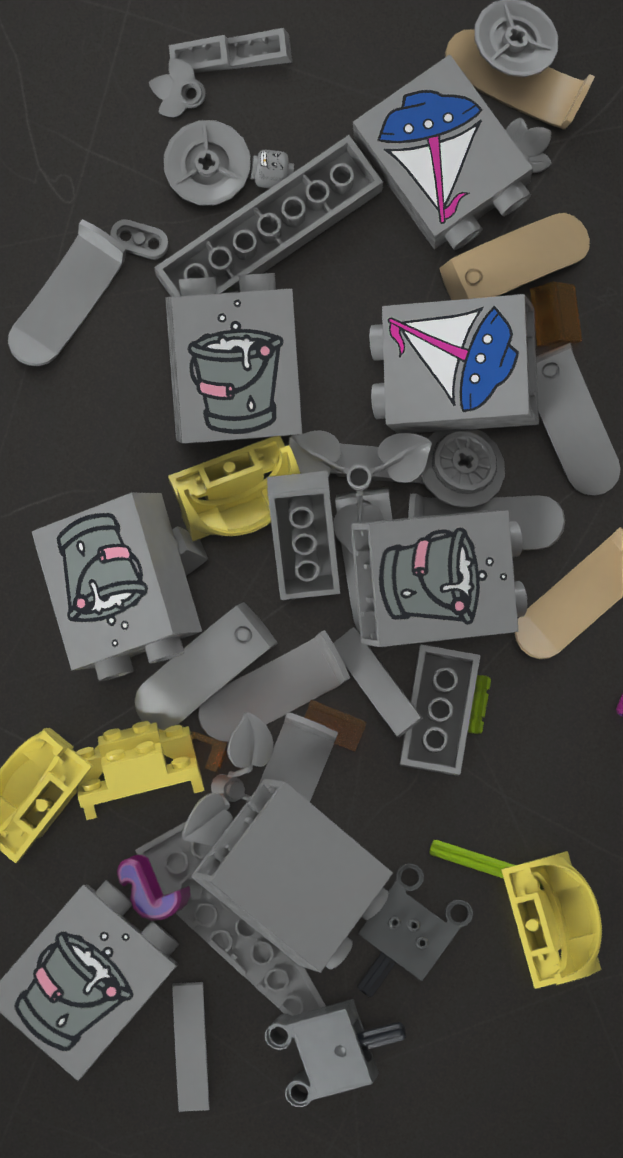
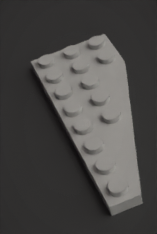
(227, 933)

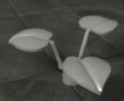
(402, 455)
(248, 746)

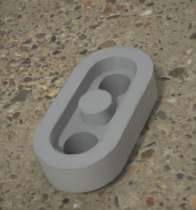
(140, 238)

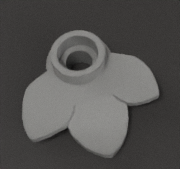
(174, 86)
(531, 143)

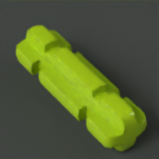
(479, 704)

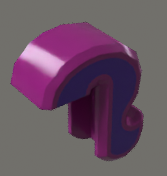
(146, 892)

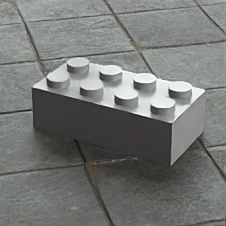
(303, 535)
(444, 699)

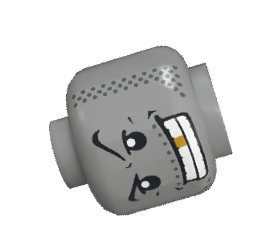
(270, 168)

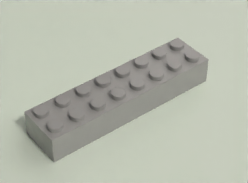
(277, 221)

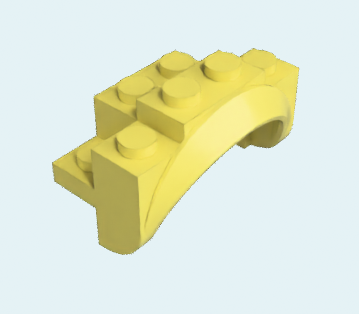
(232, 489)
(136, 763)
(36, 789)
(555, 919)

